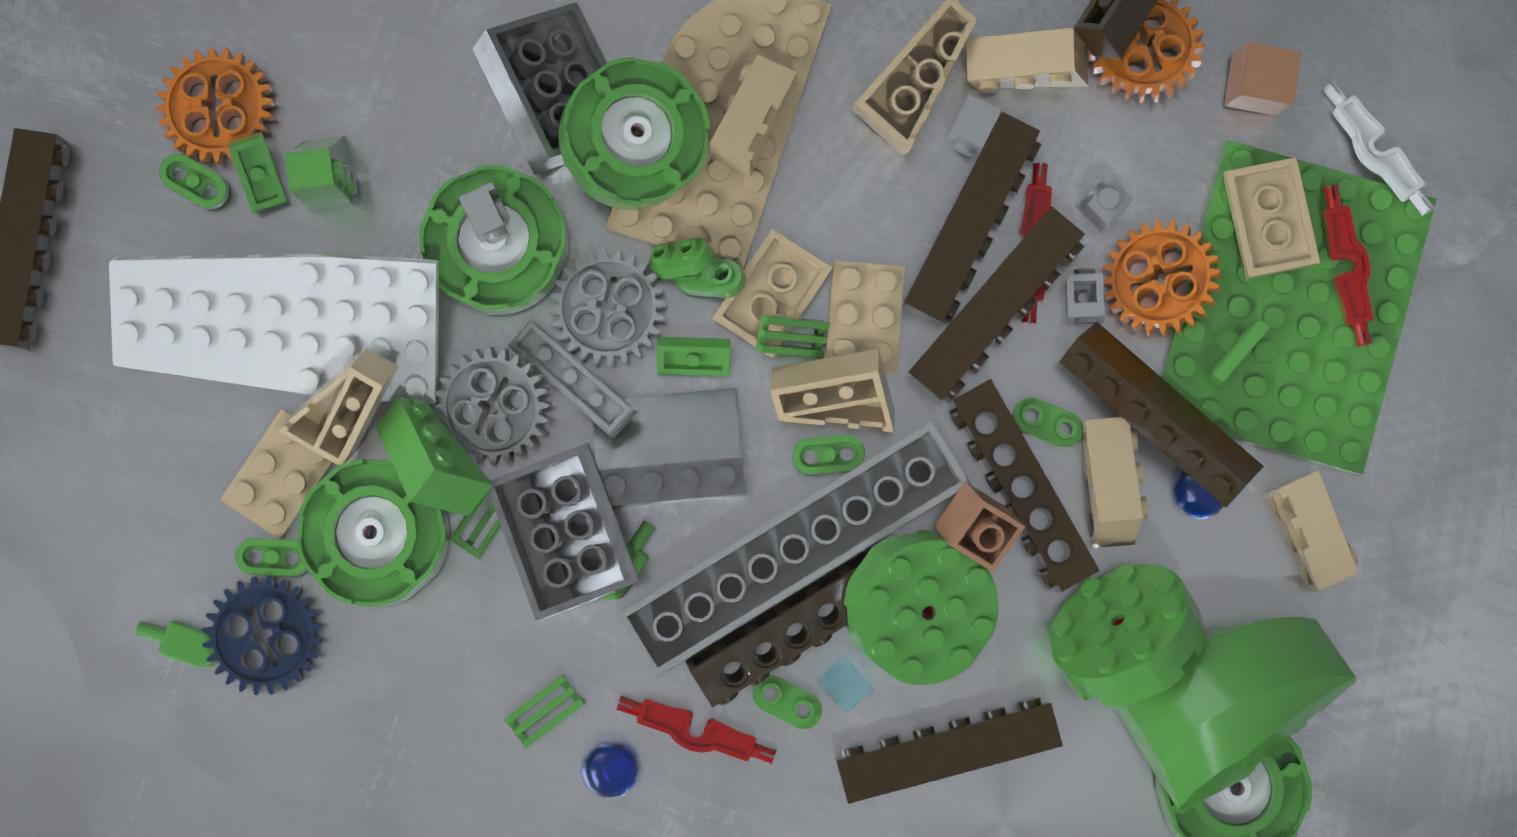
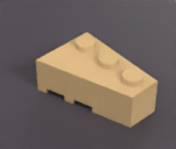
(751, 114)
(835, 390)
(342, 410)
(1113, 481)
(1312, 531)

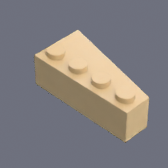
(910, 83)

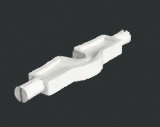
(1390, 164)

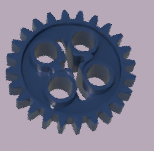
(231, 649)

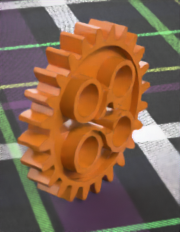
(1175, 34)
(183, 109)
(1171, 308)

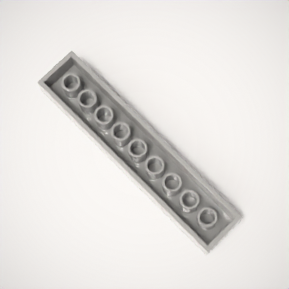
(793, 549)

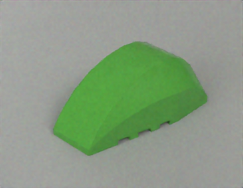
(1236, 704)

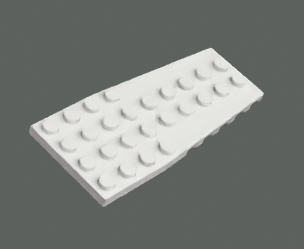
(278, 318)

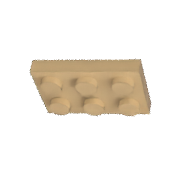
(1271, 218)
(778, 283)
(866, 310)
(276, 480)

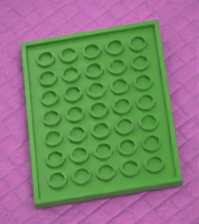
(1305, 380)

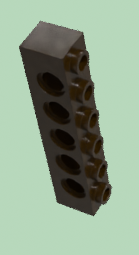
(987, 401)
(772, 627)

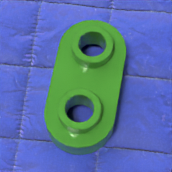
(195, 182)
(680, 258)
(708, 281)
(1048, 421)
(828, 454)
(273, 560)
(786, 703)

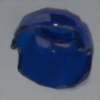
(1194, 498)
(609, 770)

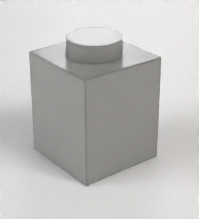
(973, 126)

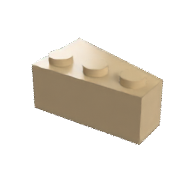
(1027, 60)

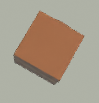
(1262, 79)
(979, 526)

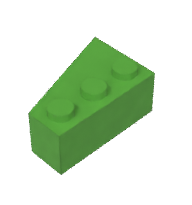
(321, 174)
(430, 459)

